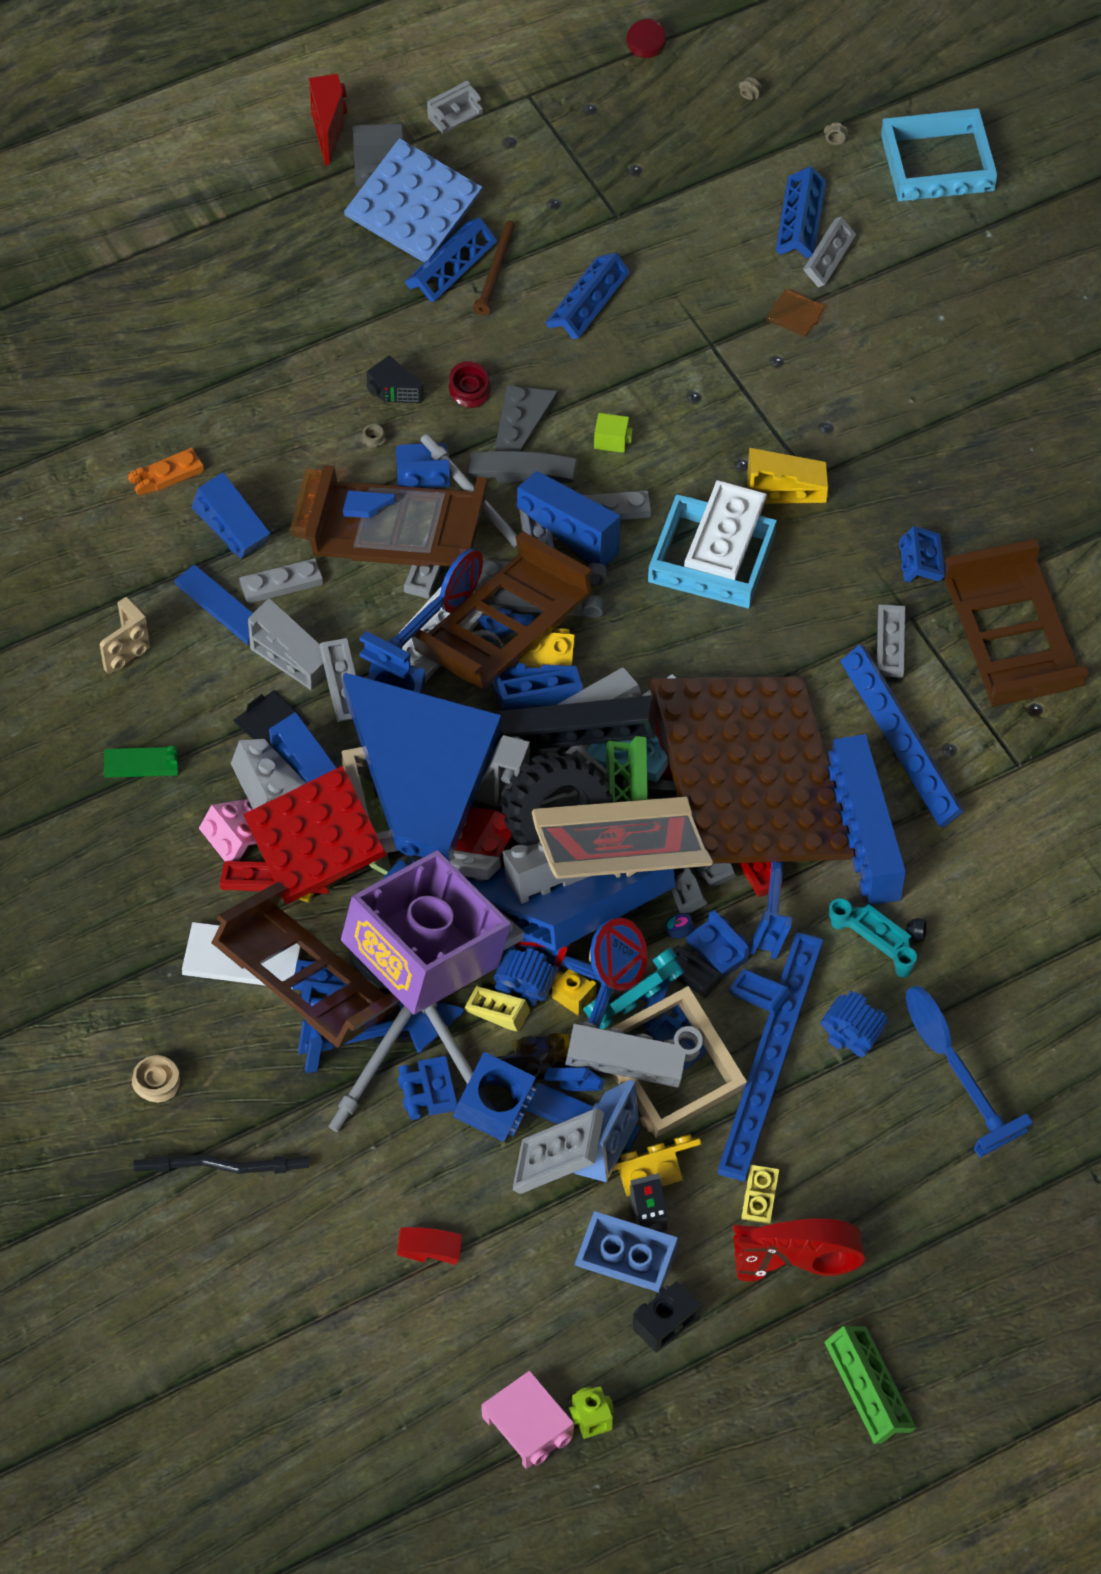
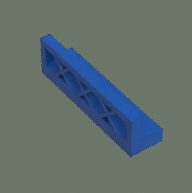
(806, 209)
(445, 254)
(589, 295)

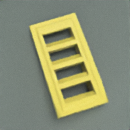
(513, 1016)

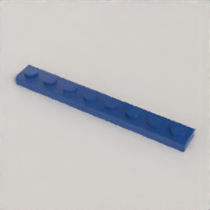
(902, 736)

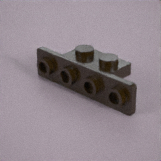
(539, 1053)

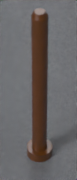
(483, 306)

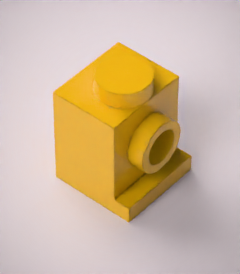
(573, 997)

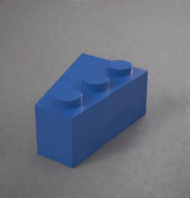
(230, 516)
(535, 687)
(299, 748)

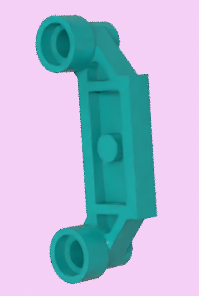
(876, 930)
(667, 968)

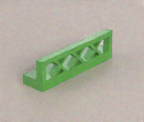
(636, 769)
(866, 1383)

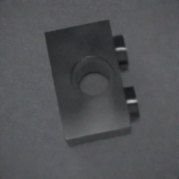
(658, 1330)

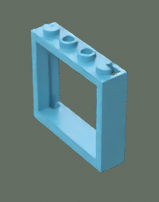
(935, 126)
(699, 582)

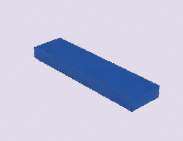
(216, 601)
(561, 1107)

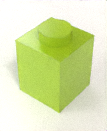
(612, 433)

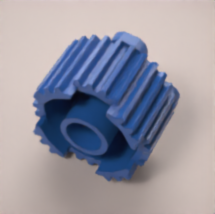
(525, 975)
(853, 1023)

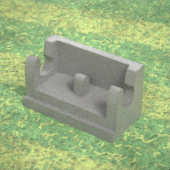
(454, 107)

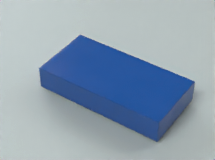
(759, 991)

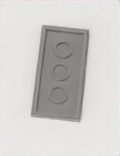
(558, 1151)

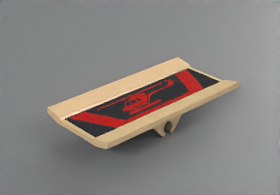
(620, 837)

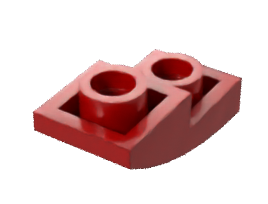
(422, 1243)

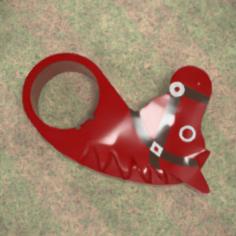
(814, 1245)

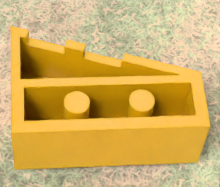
(787, 477)

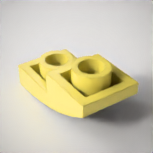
(760, 1194)

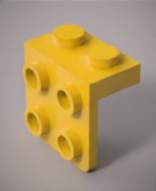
(552, 650)

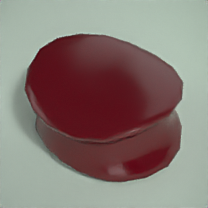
(646, 38)
(469, 384)

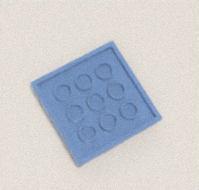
(413, 201)

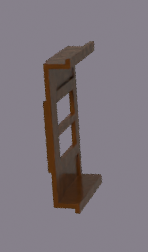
(535, 575)
(1003, 578)
(260, 930)

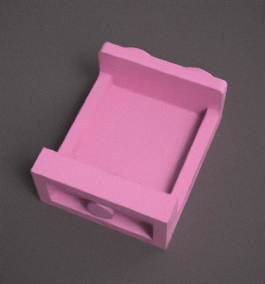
(529, 1419)

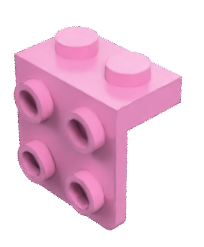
(228, 829)

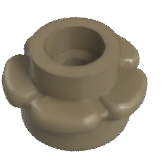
(750, 88)
(835, 133)
(373, 436)

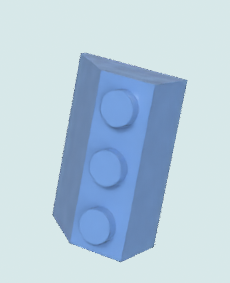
(617, 1126)
(627, 1252)

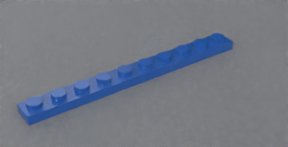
(769, 1059)

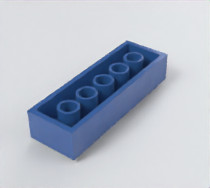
(867, 820)

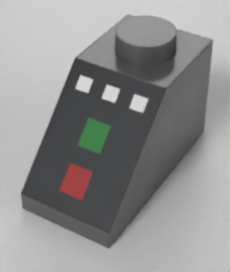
(648, 1203)

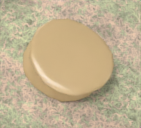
(156, 1078)

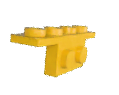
(658, 1159)

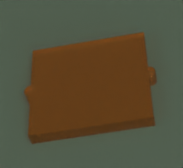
(795, 313)

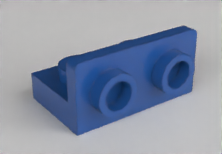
(921, 554)
(719, 944)

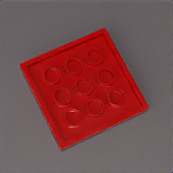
(314, 834)

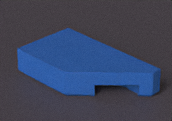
(366, 503)
(499, 629)

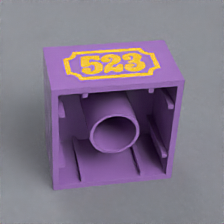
(425, 931)

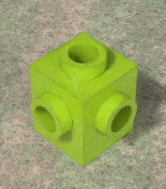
(591, 1411)

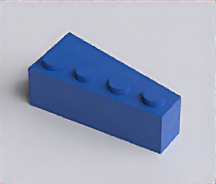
(571, 517)

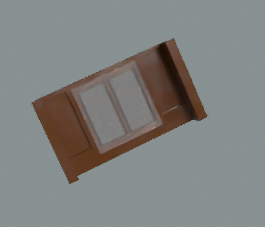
(417, 530)

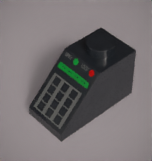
(394, 383)

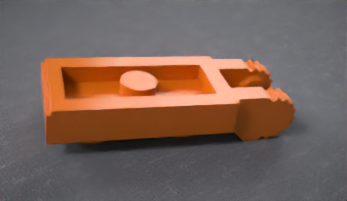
(166, 472)

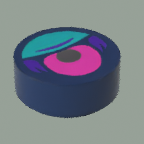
(679, 926)

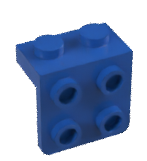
(419, 469)

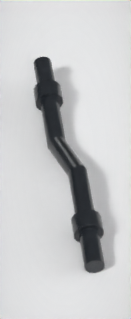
(164, 1163)

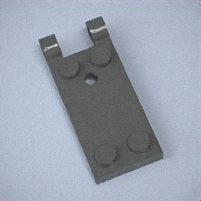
(591, 607)

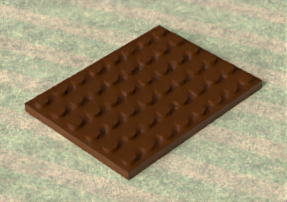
(751, 768)

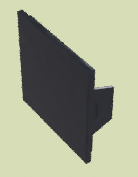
(263, 714)

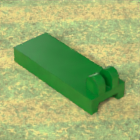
(141, 762)

